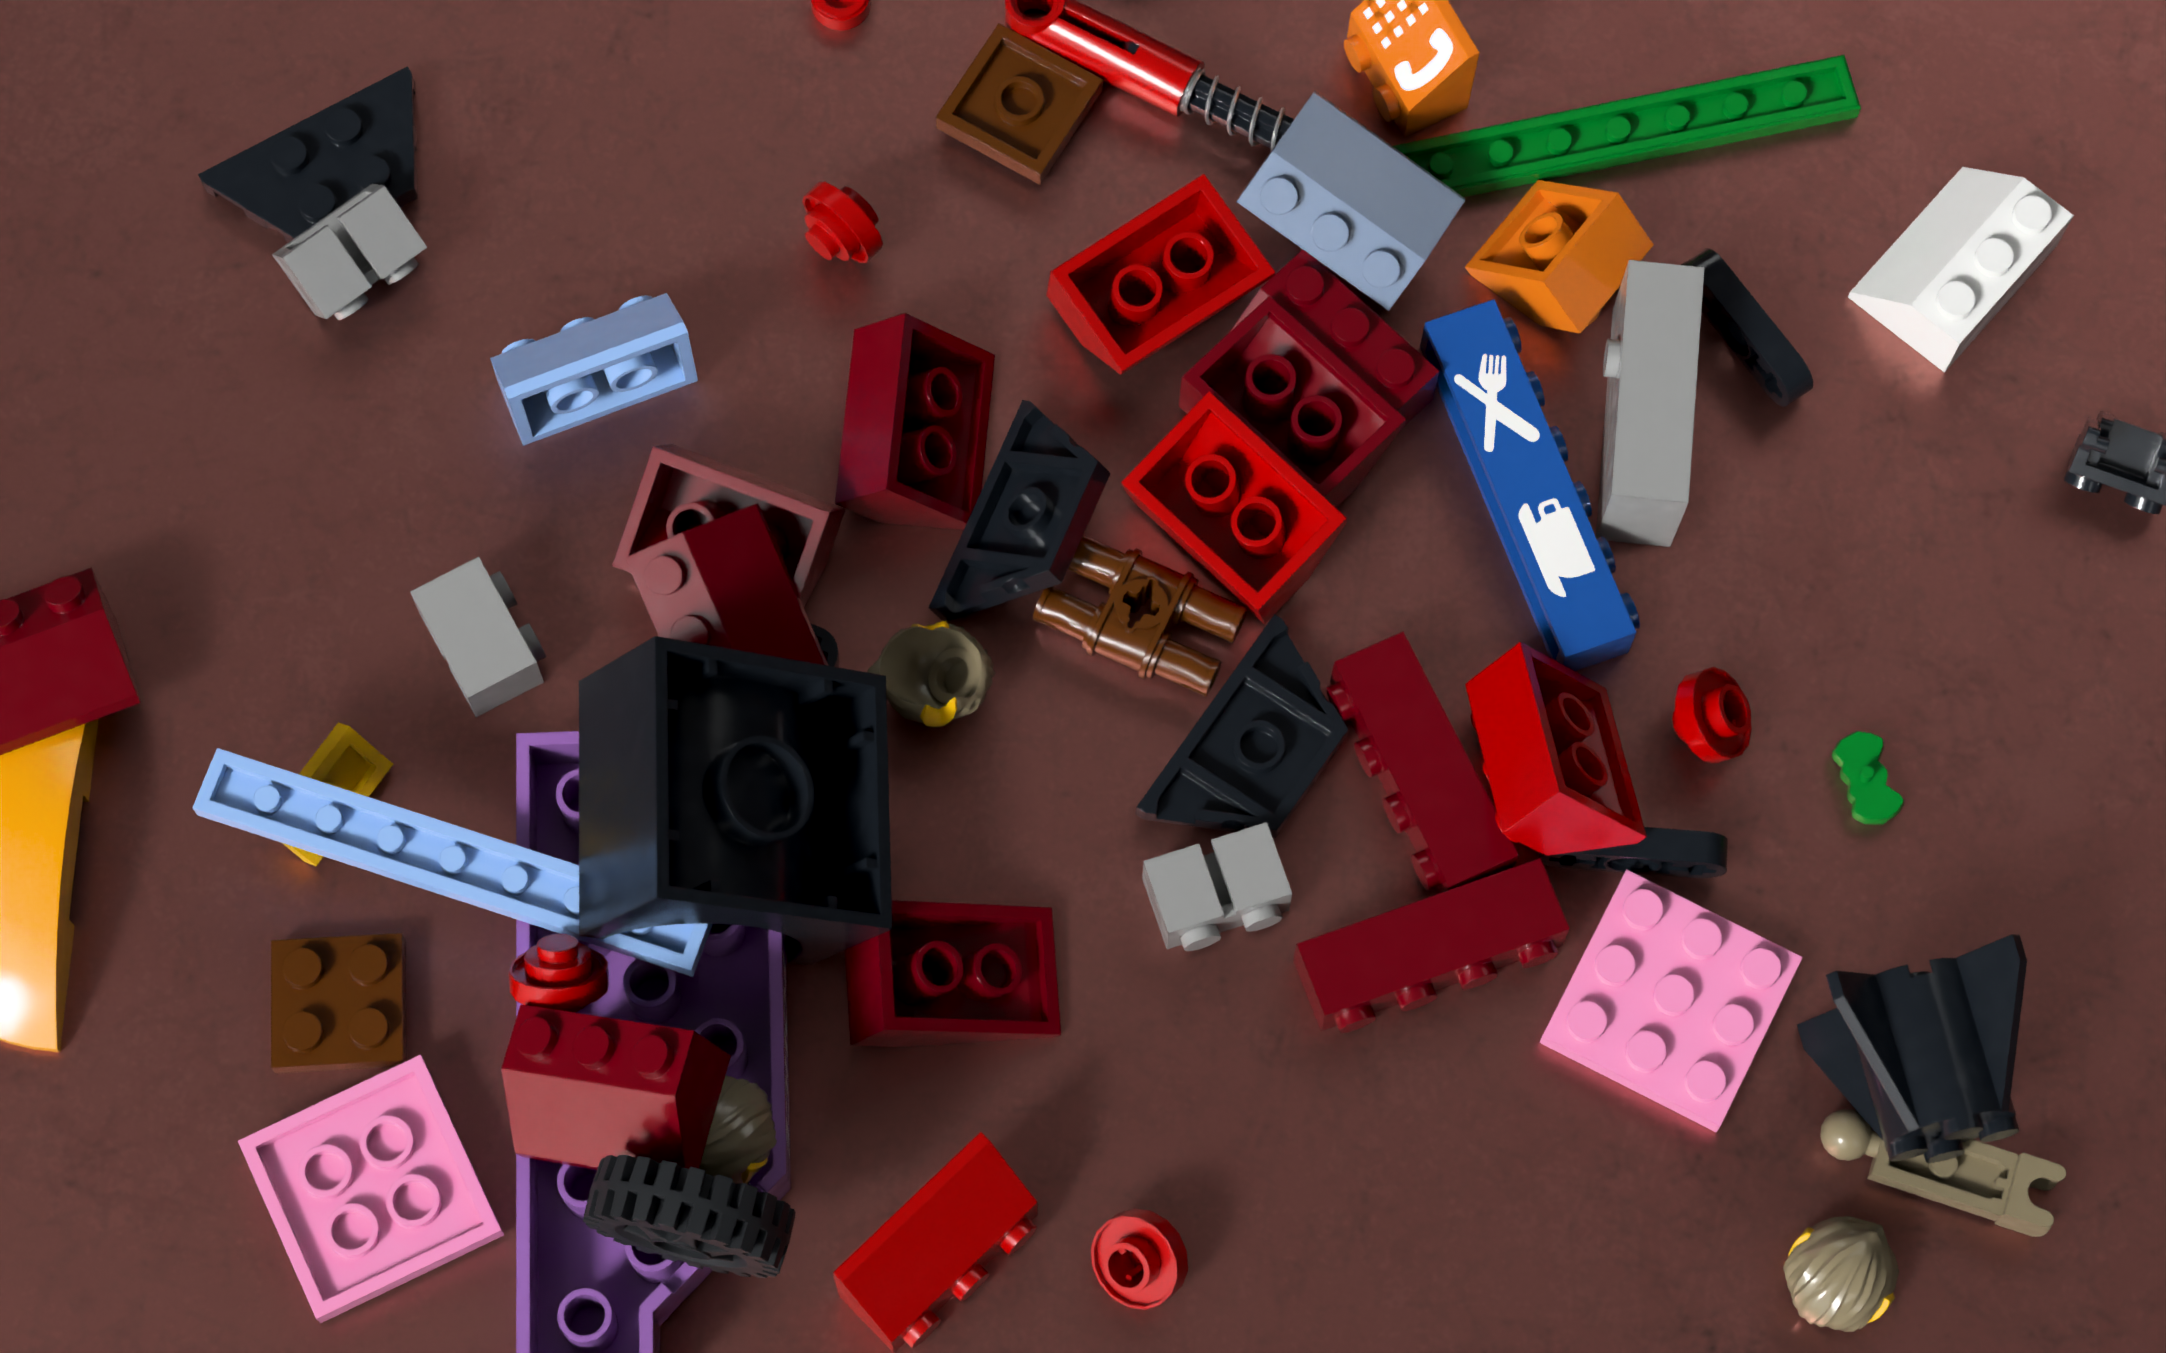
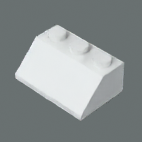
(1961, 261)

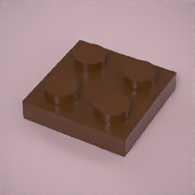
(1019, 103)
(338, 1003)

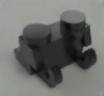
(2121, 458)

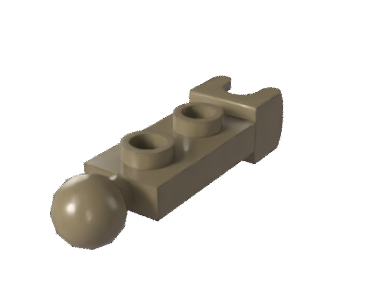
(1979, 1181)

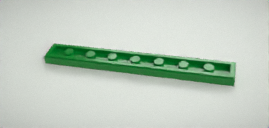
(1640, 127)

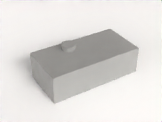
(1650, 403)

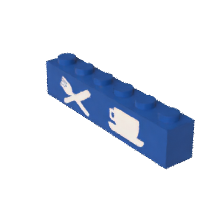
(1528, 487)

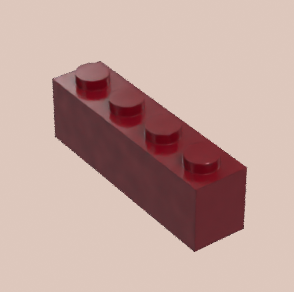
(1420, 765)
(1430, 946)

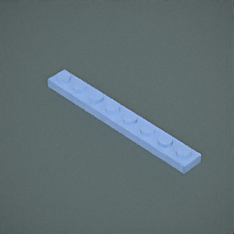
(423, 854)

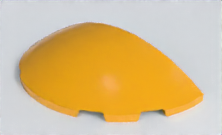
(38, 850)

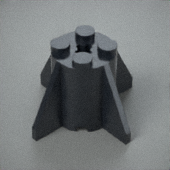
(1927, 1050)

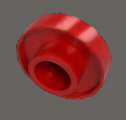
(841, 223)
(1712, 715)
(559, 974)
(1139, 1258)

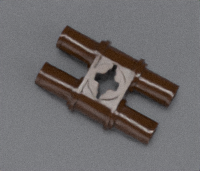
(1149, 643)

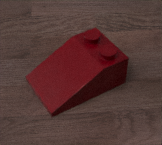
(955, 976)

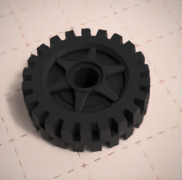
(689, 1216)

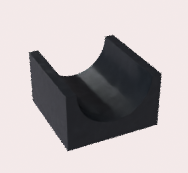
(734, 796)

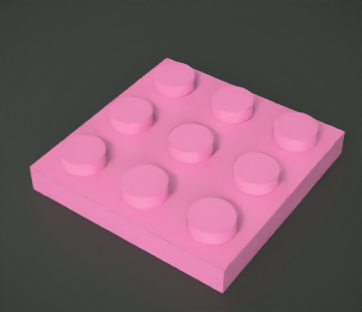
(1671, 1000)
(370, 1188)

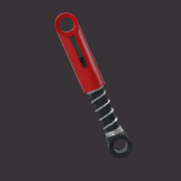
(1143, 66)

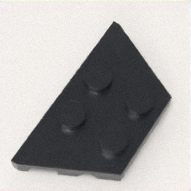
(326, 160)
(1023, 519)
(1252, 746)

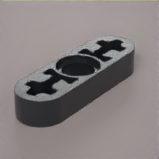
(1750, 331)
(1660, 853)

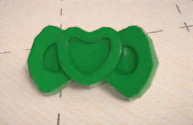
(1866, 778)

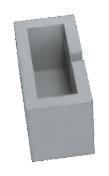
(350, 252)
(478, 635)
(1218, 891)

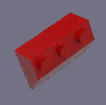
(1157, 276)
(1235, 507)
(1552, 756)
(938, 1245)

